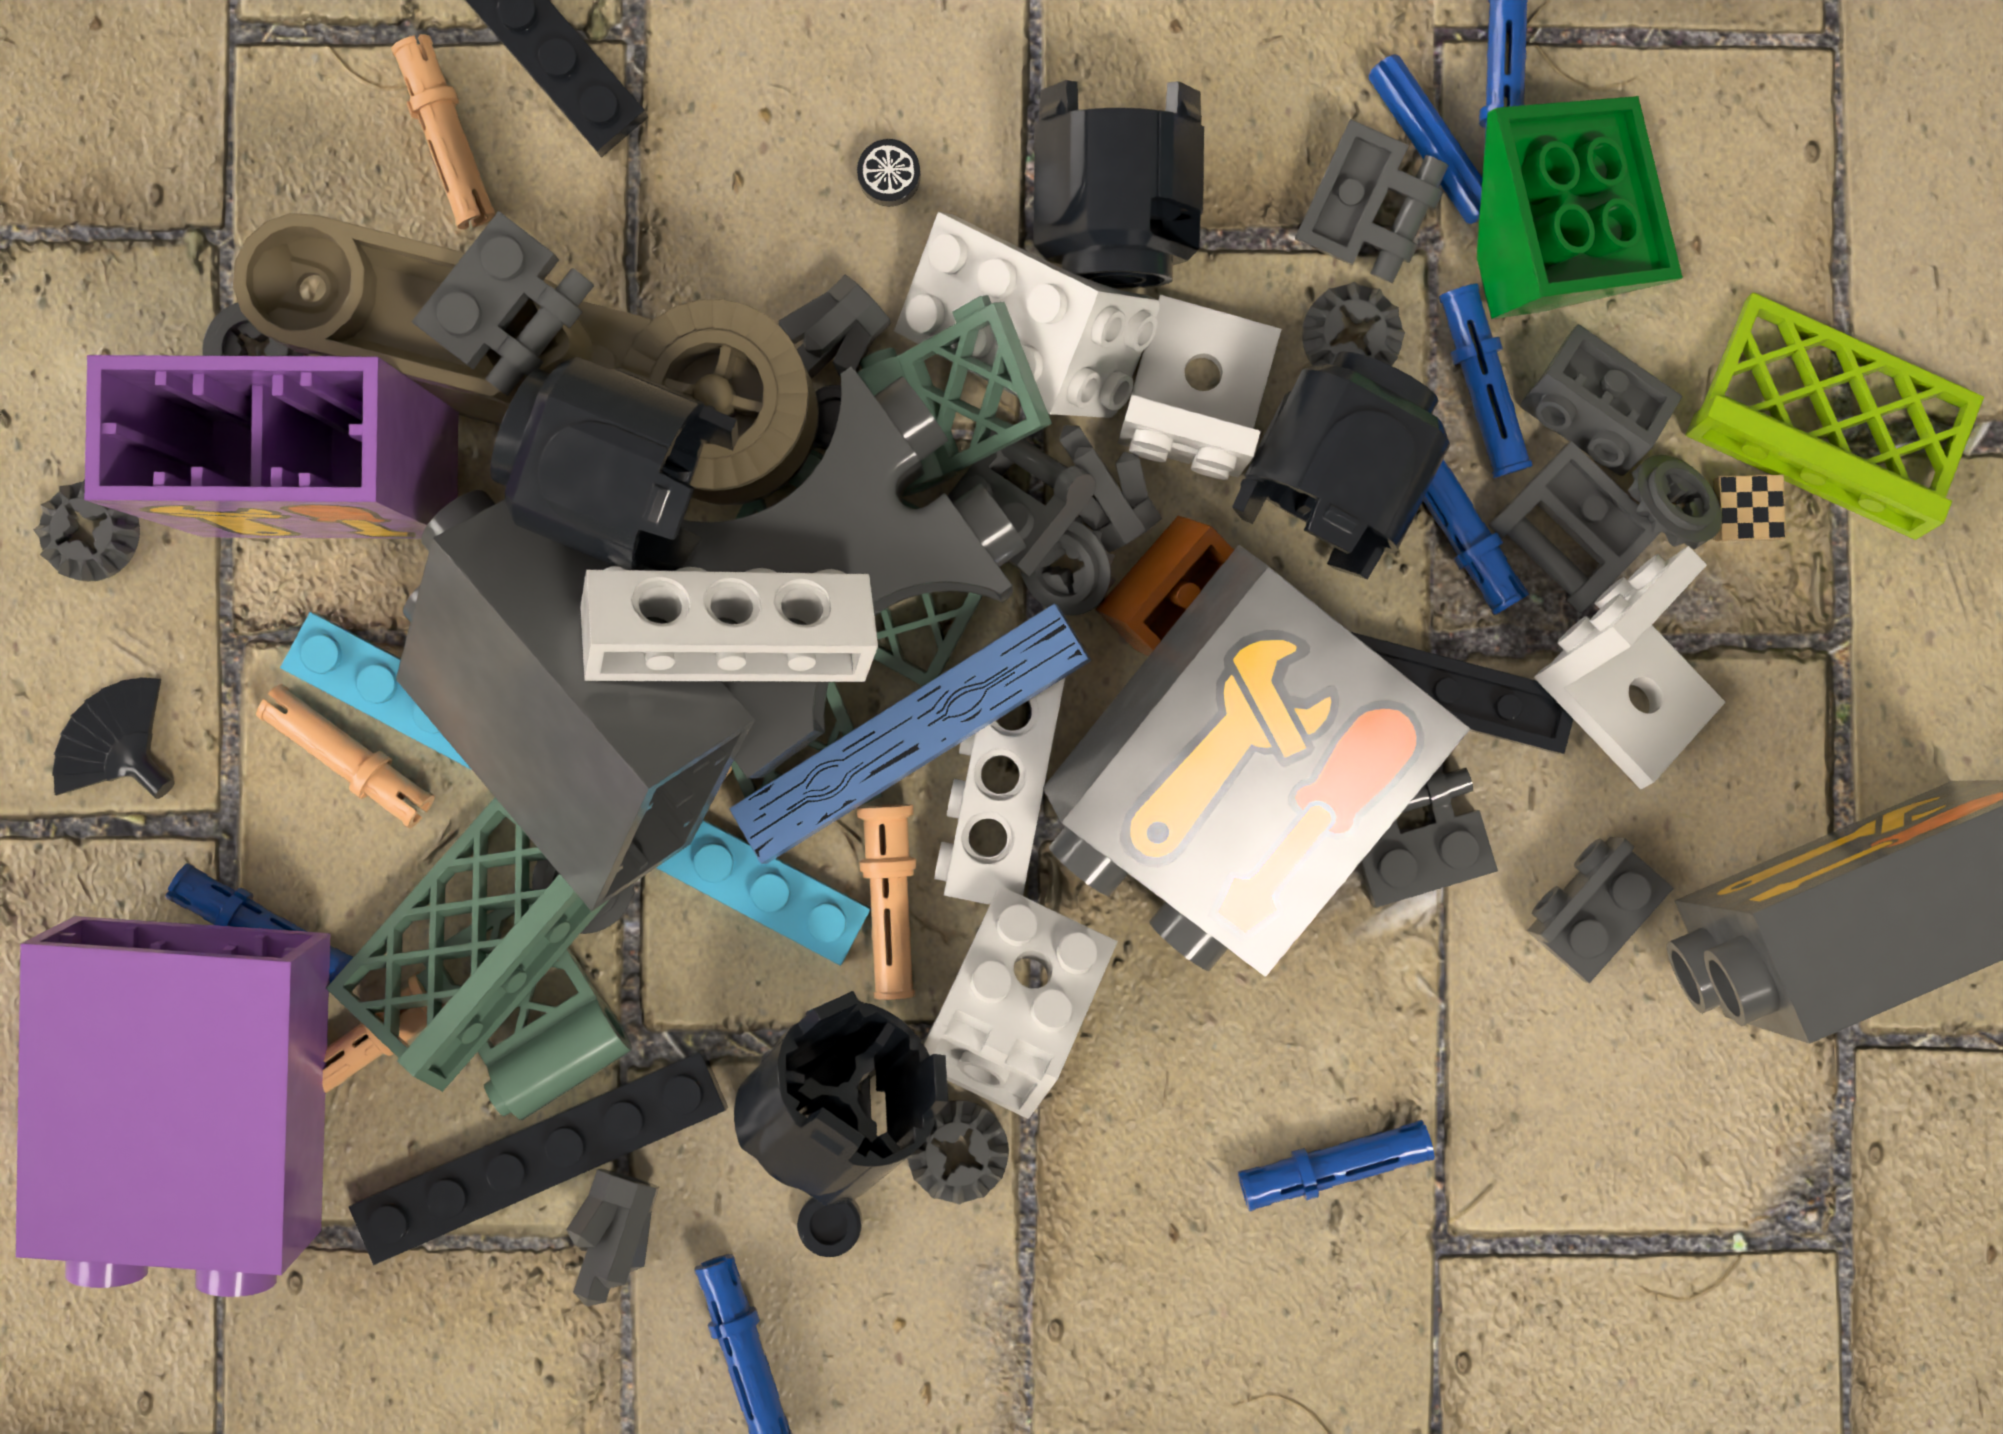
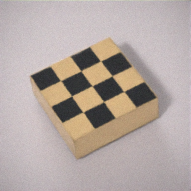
(1751, 508)

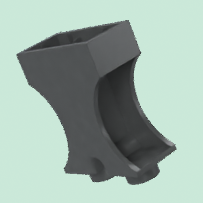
(855, 522)

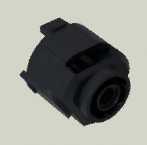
(1118, 186)
(1349, 458)
(606, 462)
(811, 1100)

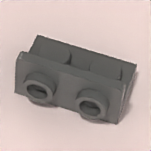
(1601, 401)
(1598, 907)

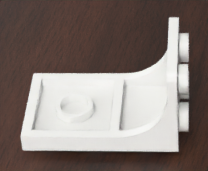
(1073, 330)

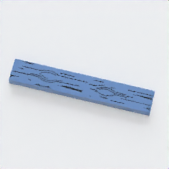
(910, 734)

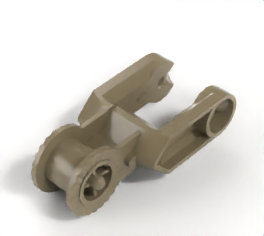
(381, 281)

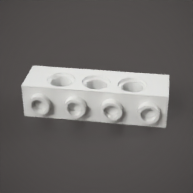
(700, 647)
(965, 870)

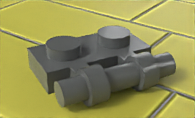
(1352, 195)
(489, 290)
(1431, 854)

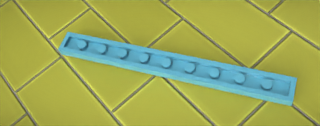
(713, 862)

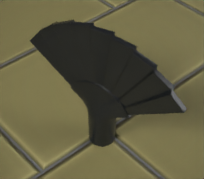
(111, 740)

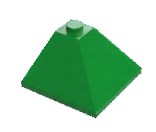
(1570, 207)

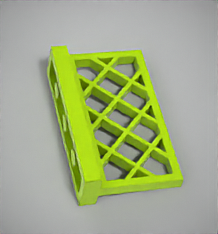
(1827, 467)

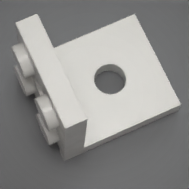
(1193, 425)
(1624, 650)
(1011, 1037)

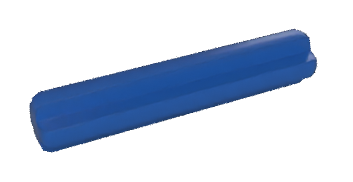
(1429, 133)

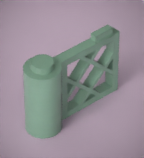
(885, 367)
(554, 1050)

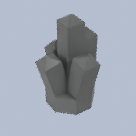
(837, 326)
(1115, 512)
(613, 1231)

